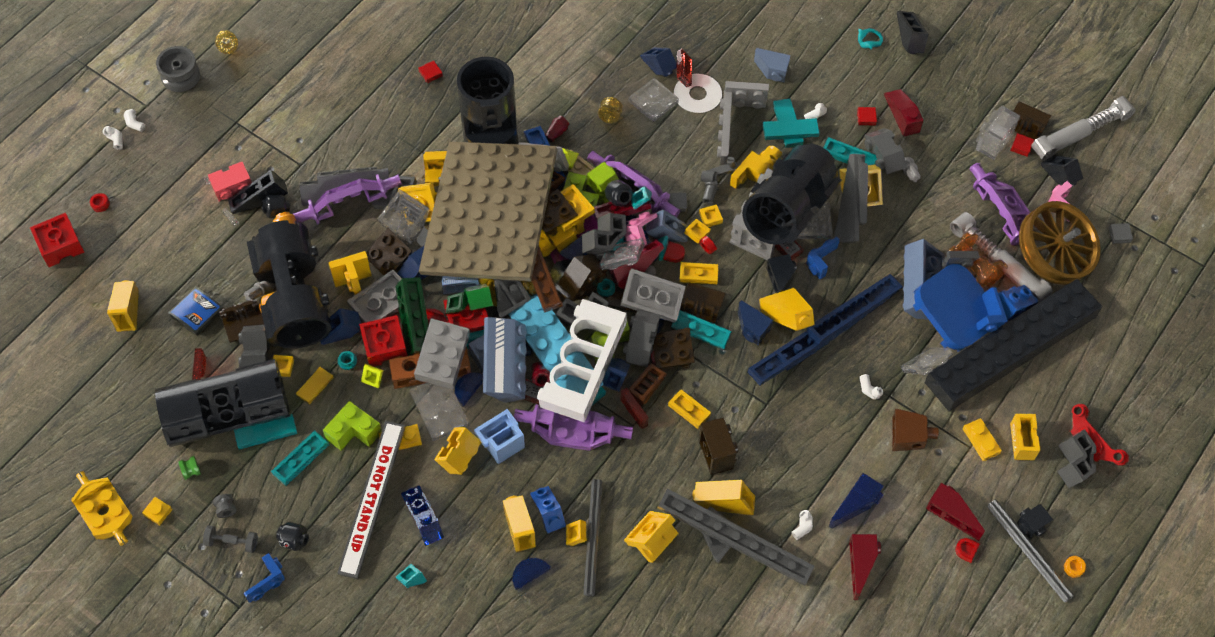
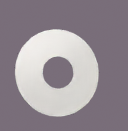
(711, 100)

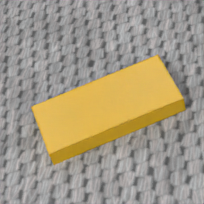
(314, 385)

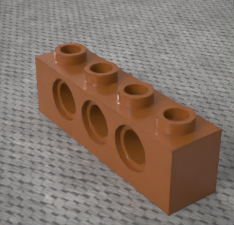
(404, 378)

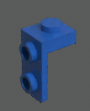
(814, 261)
(996, 314)
(549, 509)
(268, 583)

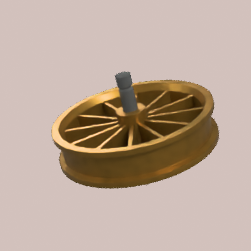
(1059, 242)

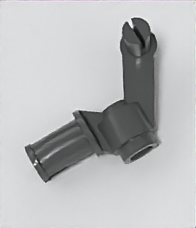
(711, 176)

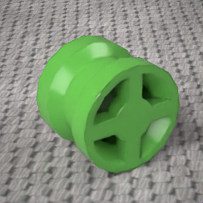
(189, 467)

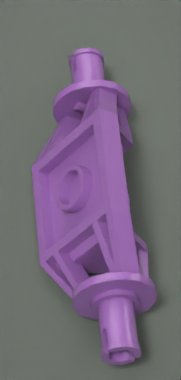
(629, 173)
(337, 194)
(1005, 198)
(571, 432)

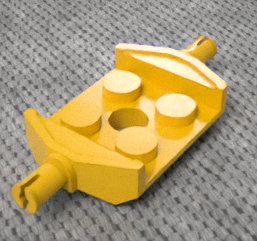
(96, 495)

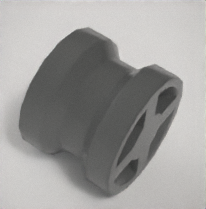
(224, 505)

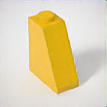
(124, 306)
(788, 309)
(725, 496)
(519, 523)

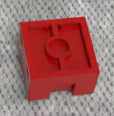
(56, 239)
(468, 318)
(383, 340)

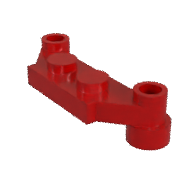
(1103, 450)

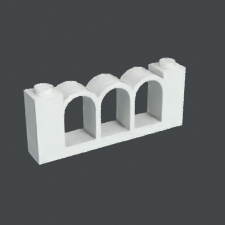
(568, 402)

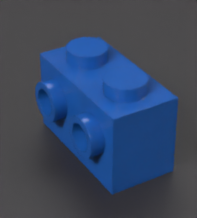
(1017, 301)

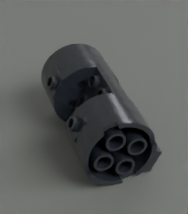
(487, 101)
(783, 202)
(284, 257)
(221, 403)

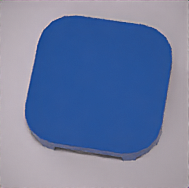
(953, 306)

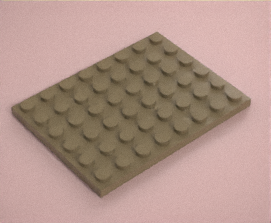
(489, 211)

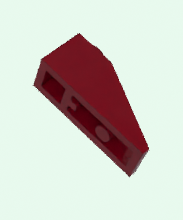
(905, 112)
(647, 256)
(952, 508)
(863, 553)

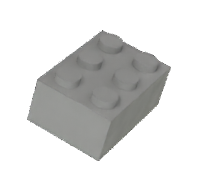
(442, 354)

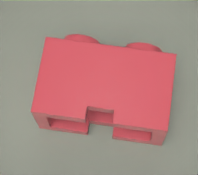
(229, 182)

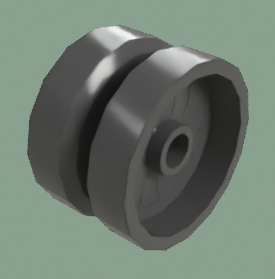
(178, 68)

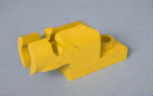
(755, 165)

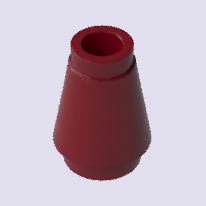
(557, 128)
(540, 374)

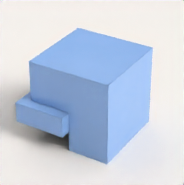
(501, 436)

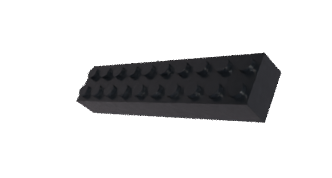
(1012, 345)

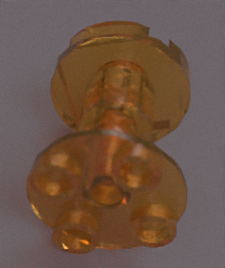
(987, 272)

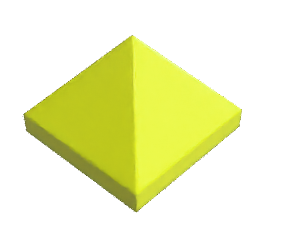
(571, 157)
(371, 376)

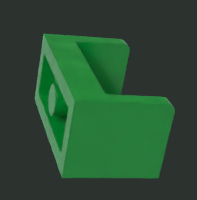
(478, 296)

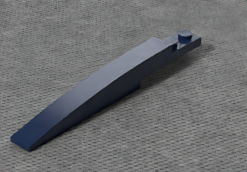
(824, 330)

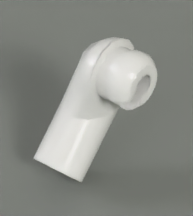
(819, 111)
(130, 119)
(115, 135)
(867, 389)
(806, 525)

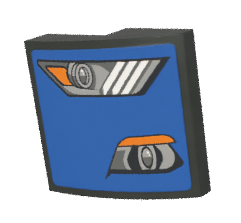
(196, 311)

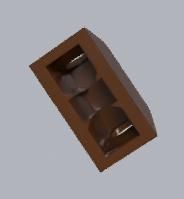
(911, 431)

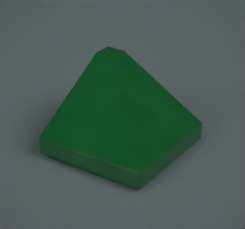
(456, 303)

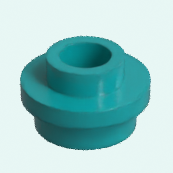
(606, 283)
(347, 355)

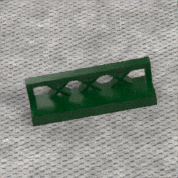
(412, 313)

